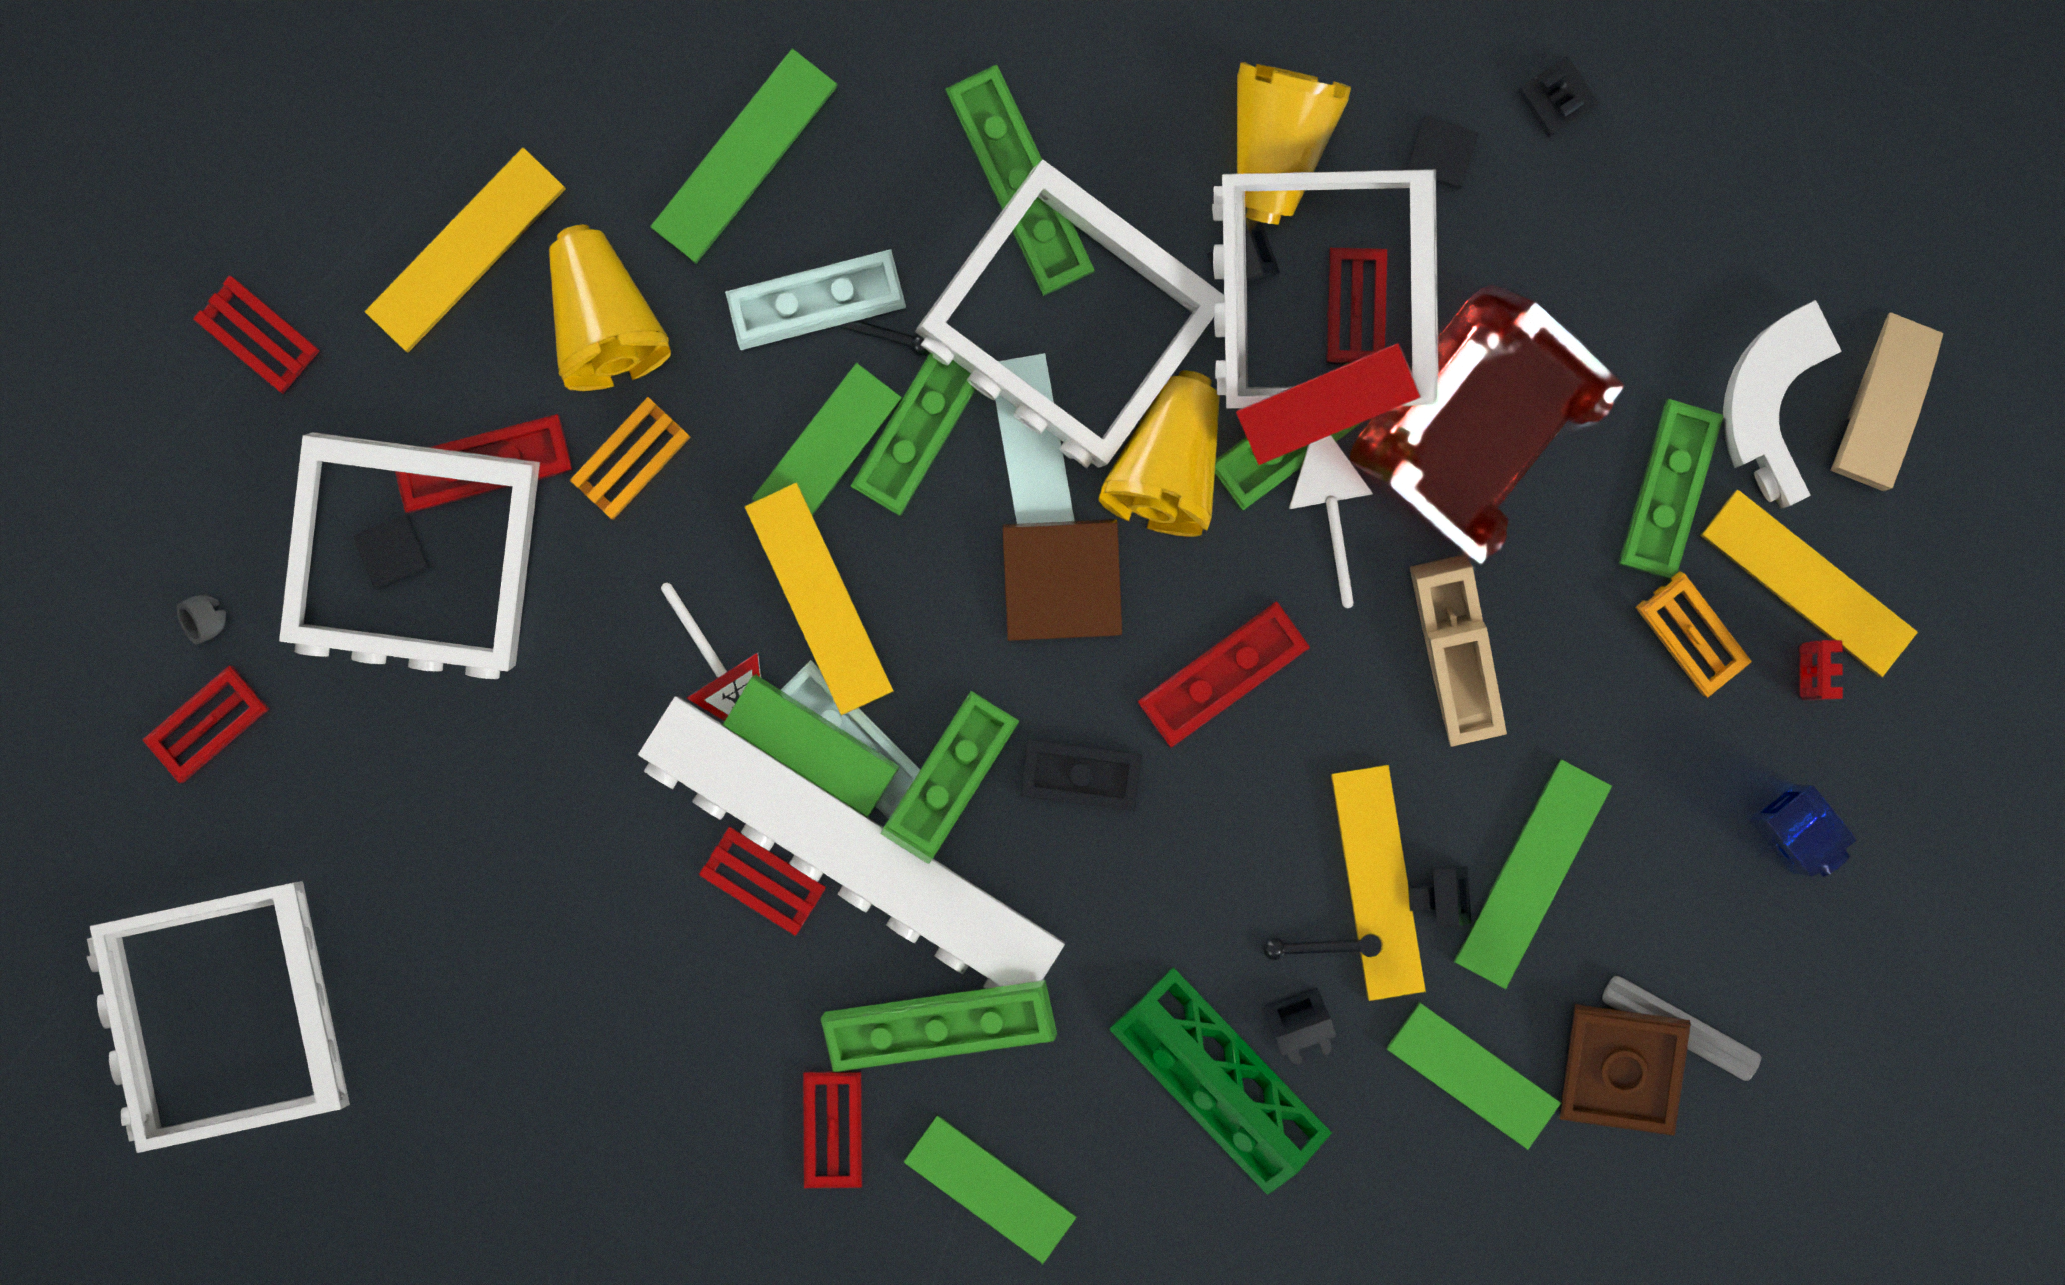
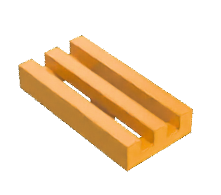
(597, 493)
(1665, 598)

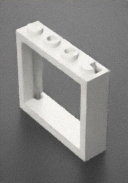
(1126, 243)
(1230, 265)
(375, 647)
(129, 1060)

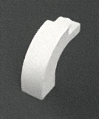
(1756, 396)

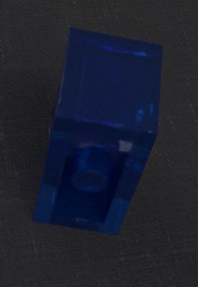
(1804, 831)

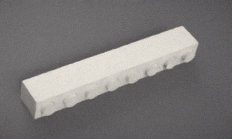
(847, 847)

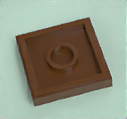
(1062, 579)
(1625, 1069)

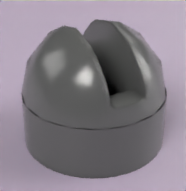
(200, 619)

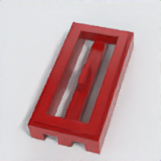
(1357, 258)
(219, 303)
(1822, 670)
(242, 693)
(722, 855)
(832, 1079)

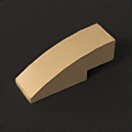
(1888, 403)
(1458, 649)

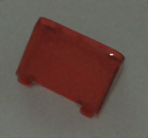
(1503, 396)

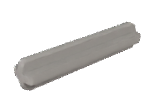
(1702, 1038)

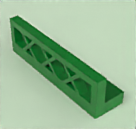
(1215, 1089)

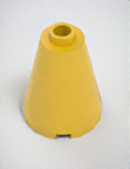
(1282, 129)
(599, 314)
(1169, 460)

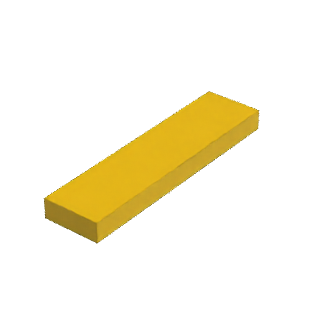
(465, 250)
(1808, 583)
(819, 599)
(1378, 880)

